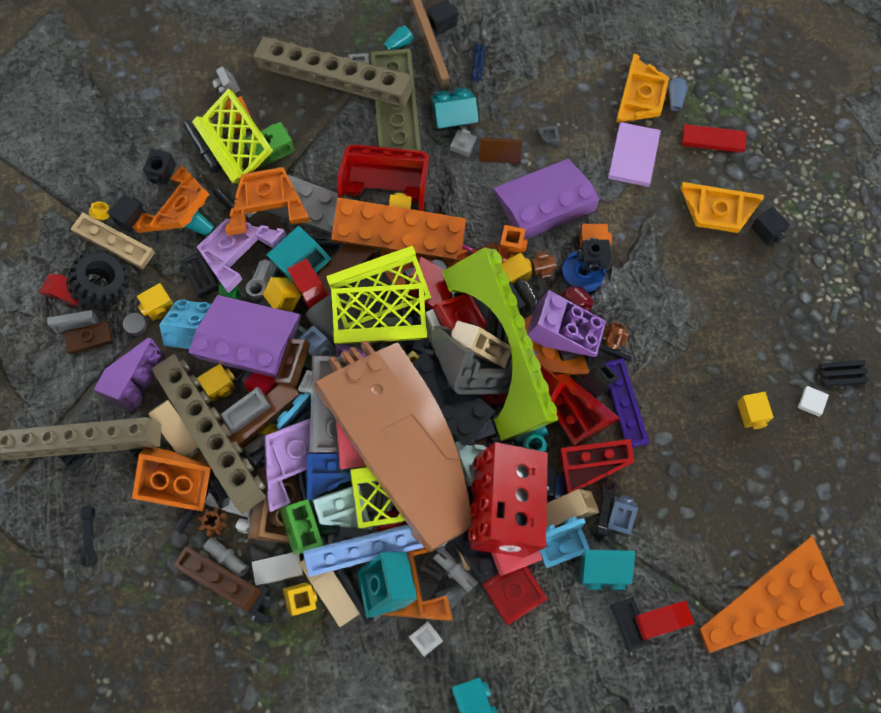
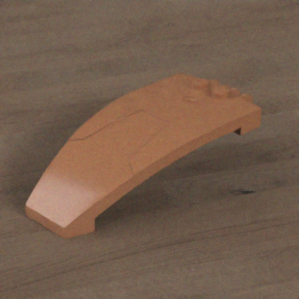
(400, 439)

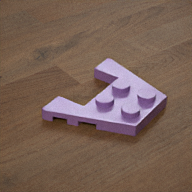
(223, 250)
(285, 457)

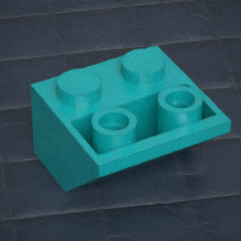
(454, 108)
(295, 248)

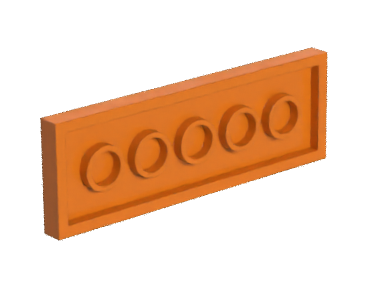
(398, 228)

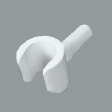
(243, 525)

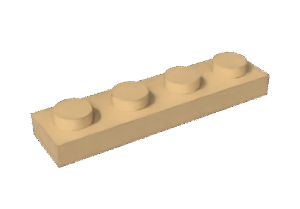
(112, 241)

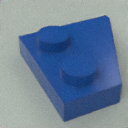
(324, 473)

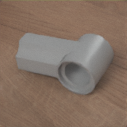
(262, 275)

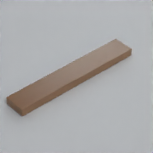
(431, 44)

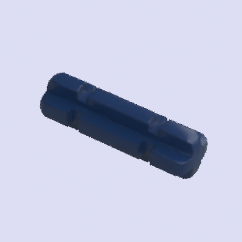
(478, 62)

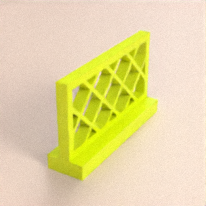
(222, 147)
(377, 267)
(379, 334)
(361, 476)

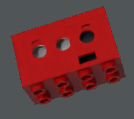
(509, 500)

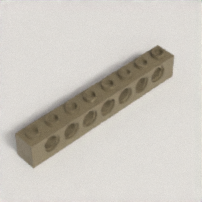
(334, 71)
(80, 438)
(242, 496)

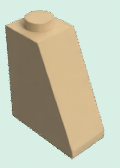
(174, 429)
(577, 503)

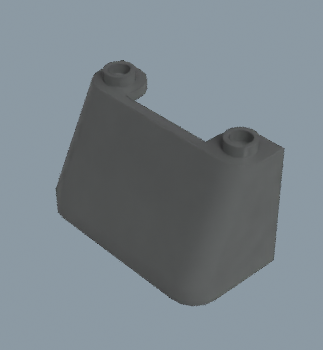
(322, 315)
(466, 371)

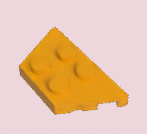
(643, 92)
(719, 207)

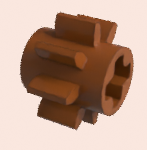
(543, 264)
(615, 335)
(206, 522)

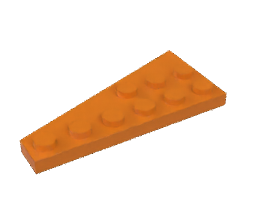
(783, 595)

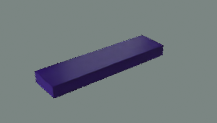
(626, 406)

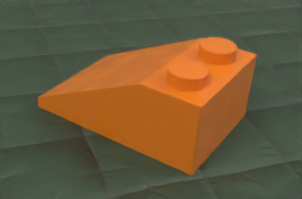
(171, 479)

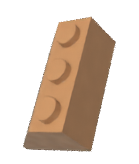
(269, 525)

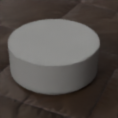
(135, 324)

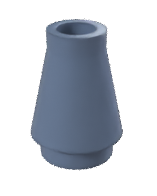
(677, 92)

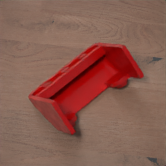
(383, 169)

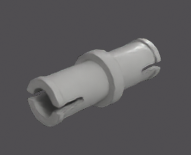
(225, 557)
(455, 570)

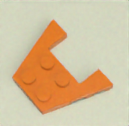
(263, 192)
(179, 208)
(551, 359)
(432, 609)

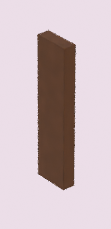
(217, 578)

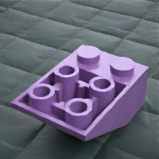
(565, 326)
(129, 376)

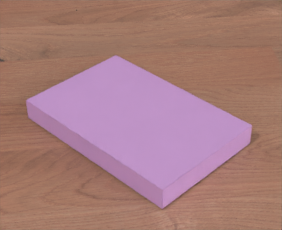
(634, 154)

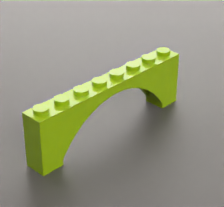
(528, 398)

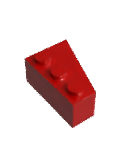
(580, 412)
(592, 462)

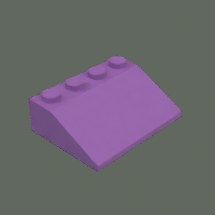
(547, 198)
(244, 335)

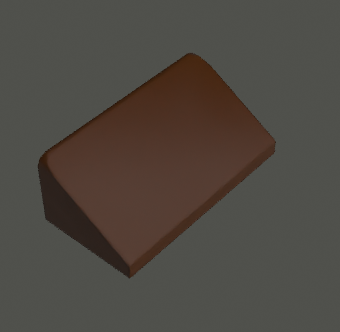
(500, 150)

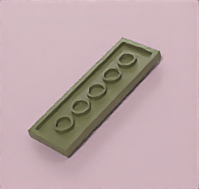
(396, 124)

